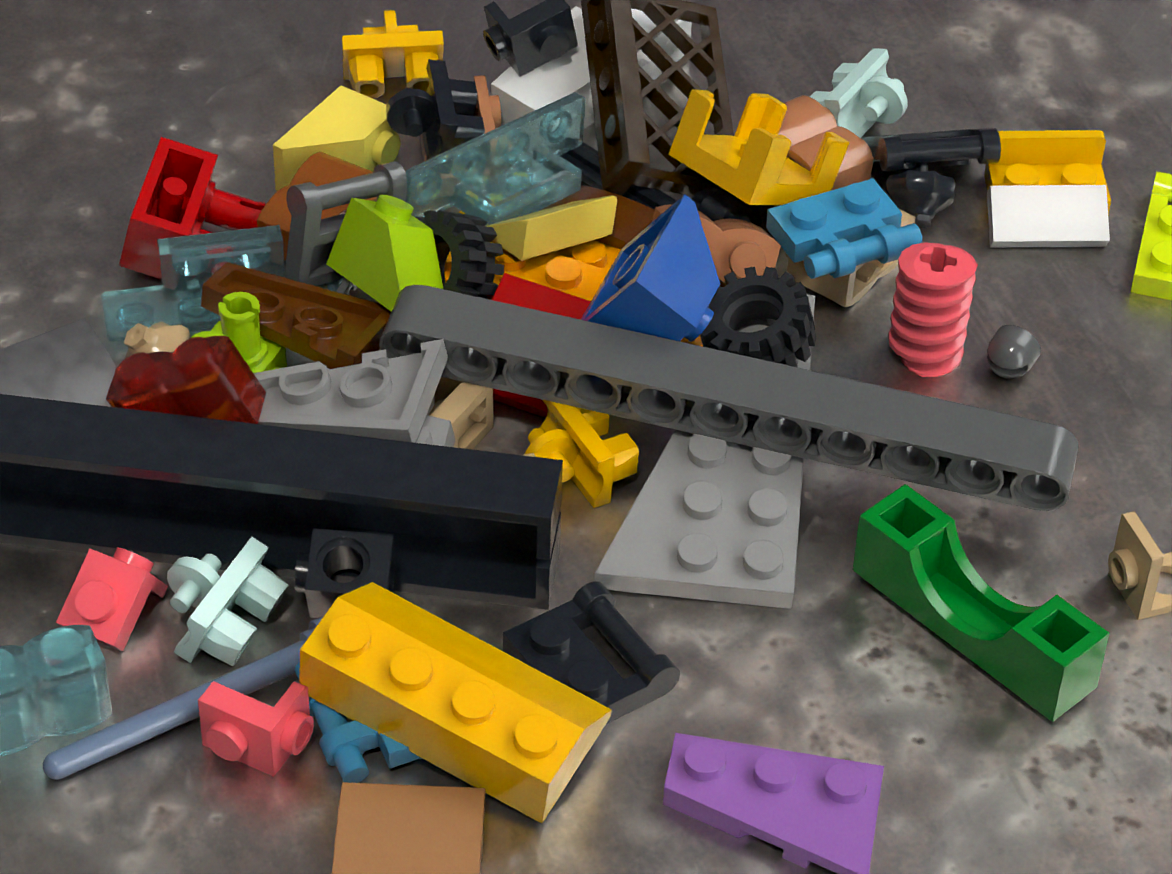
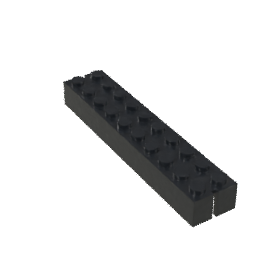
(204, 486)

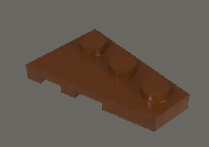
(303, 316)

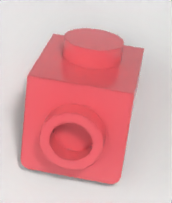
(110, 595)
(253, 731)

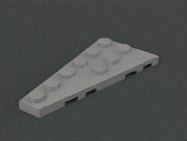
(713, 522)

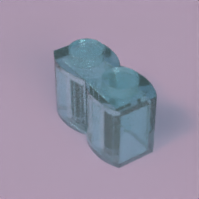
(52, 687)

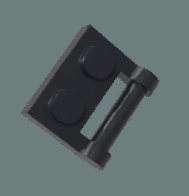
(943, 147)
(562, 651)

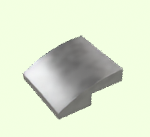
(58, 366)

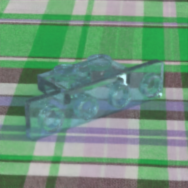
(506, 169)
(184, 268)

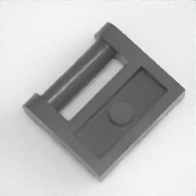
(314, 237)

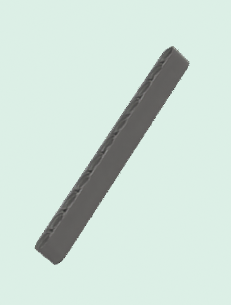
(739, 398)

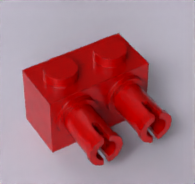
(177, 203)

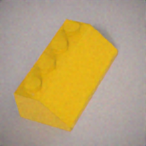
(450, 698)

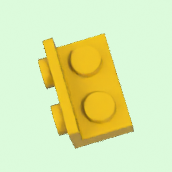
(1049, 159)

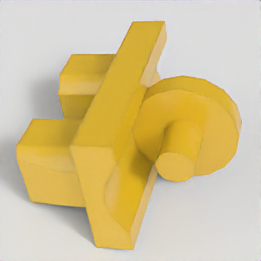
(389, 53)
(588, 460)

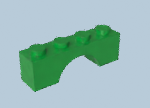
(1039, 652)

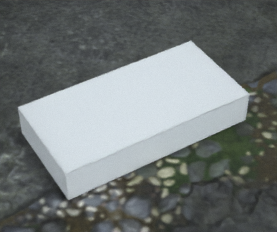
(1048, 216)

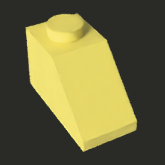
(340, 126)

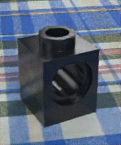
(336, 550)

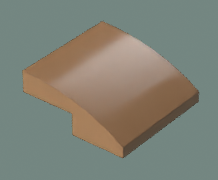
(409, 829)

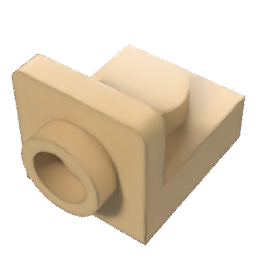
(467, 408)

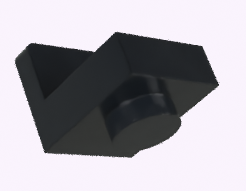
(531, 36)

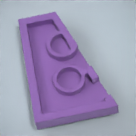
(795, 800)

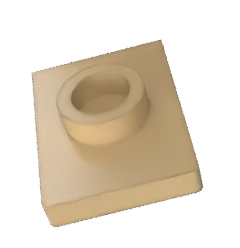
(1137, 567)

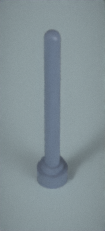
(171, 712)

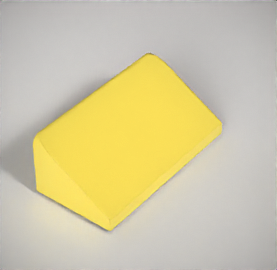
(557, 227)

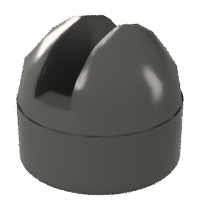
(1012, 351)

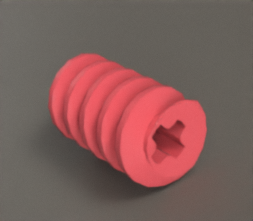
(932, 307)

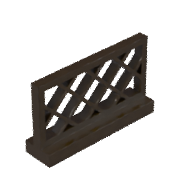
(621, 86)

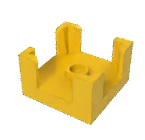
(755, 159)

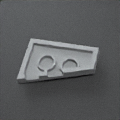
(366, 399)

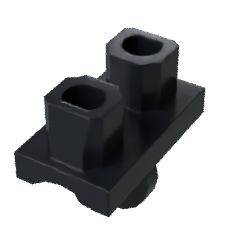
(440, 113)

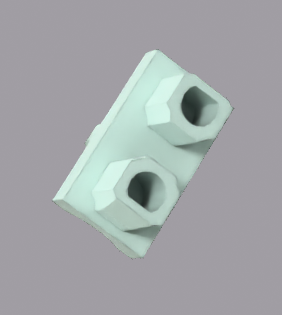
(864, 94)
(212, 623)

